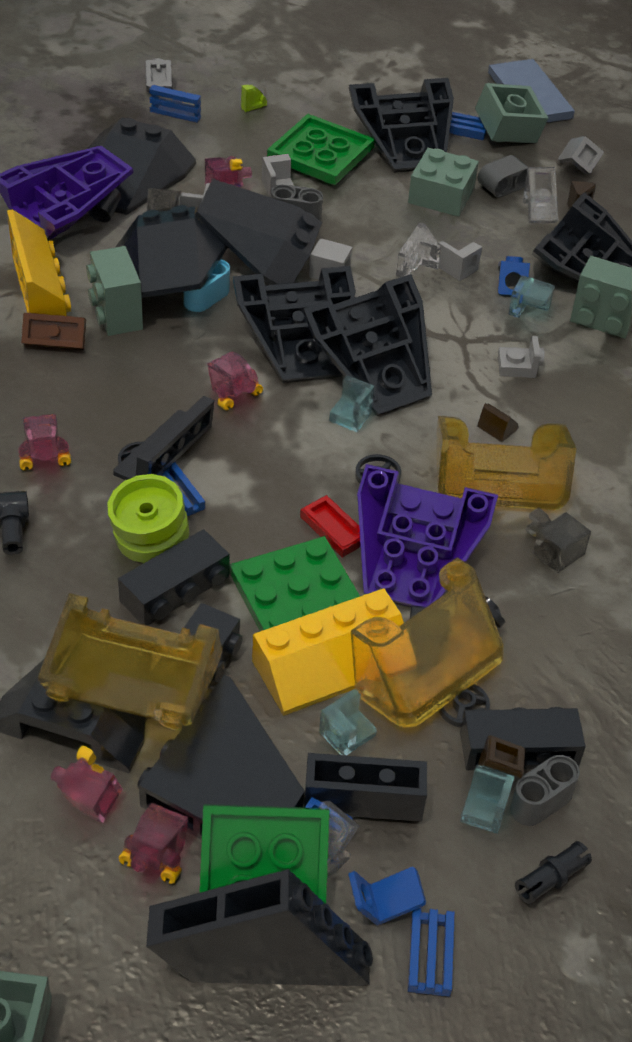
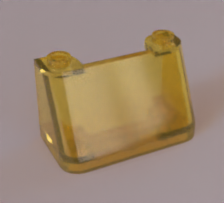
(517, 474)
(432, 656)
(129, 665)

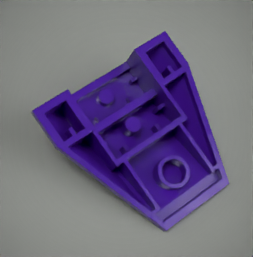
(62, 187)

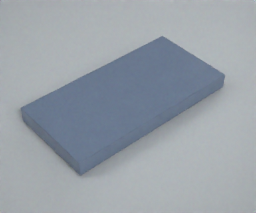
(530, 74)

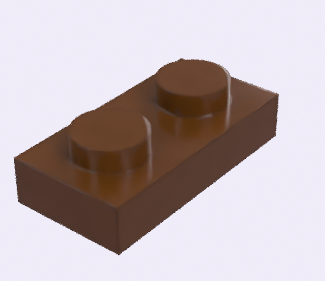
(53, 330)

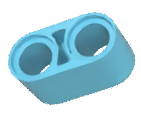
(213, 290)

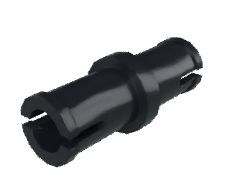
(553, 872)

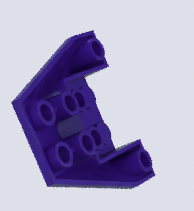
(414, 534)

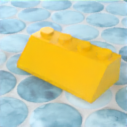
(37, 267)
(313, 654)

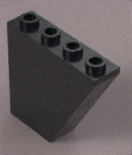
(219, 762)
(258, 934)

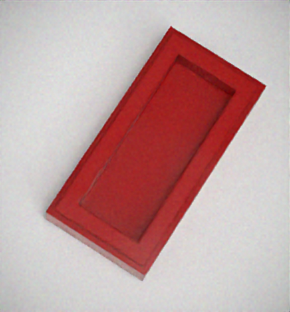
(332, 522)

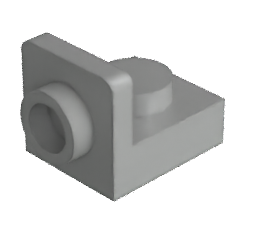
(158, 73)
(521, 361)

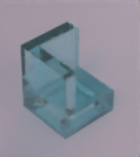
(531, 293)
(354, 405)
(345, 725)
(487, 799)

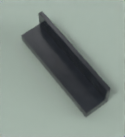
(168, 441)

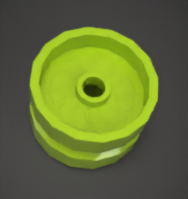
(147, 516)

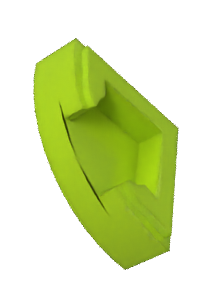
(252, 98)

